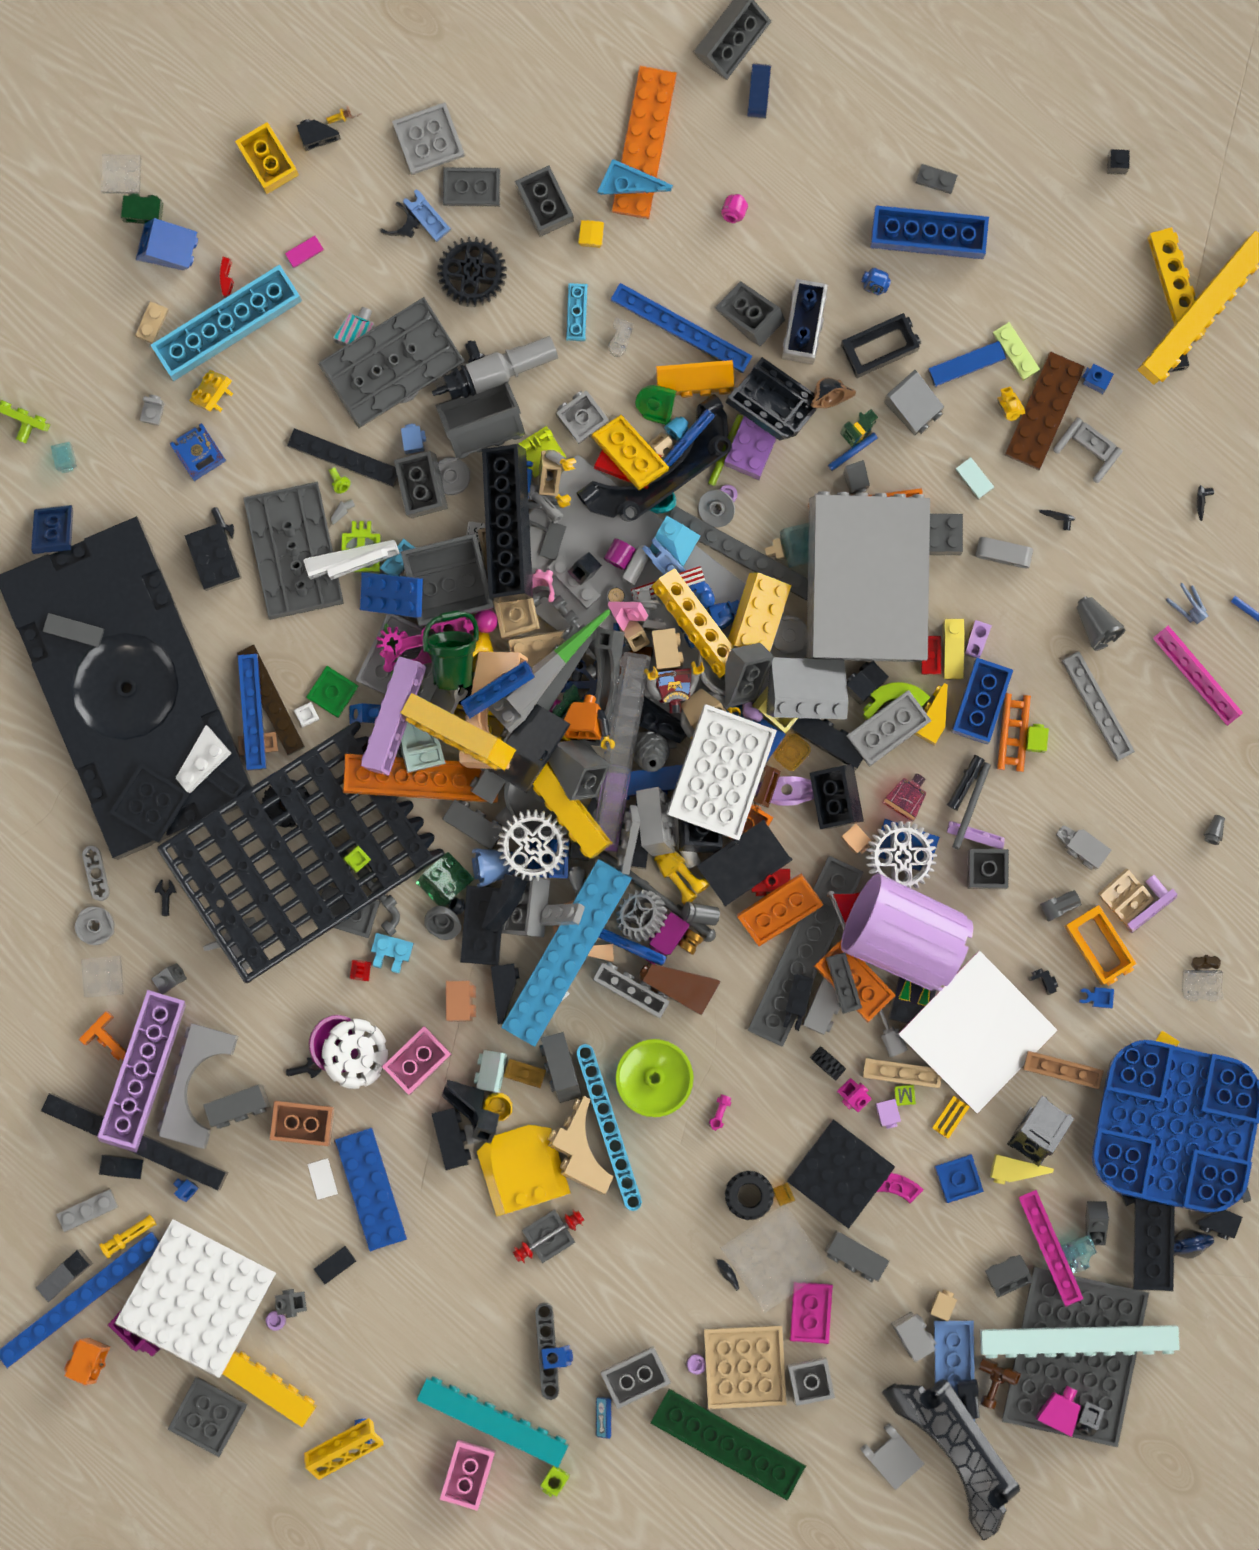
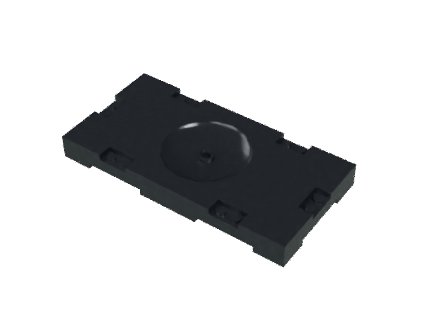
(119, 587)

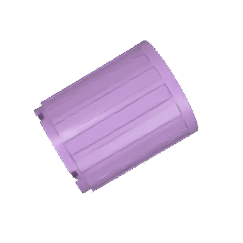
(906, 933)

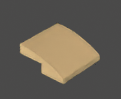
(1126, 896)

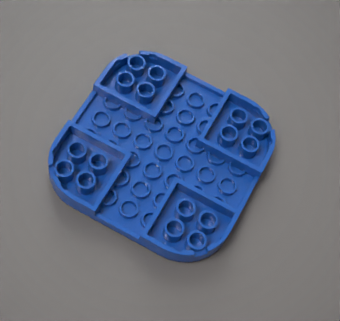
(1177, 1126)

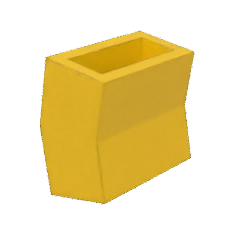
(591, 233)

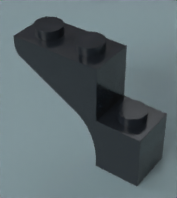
(469, 1102)

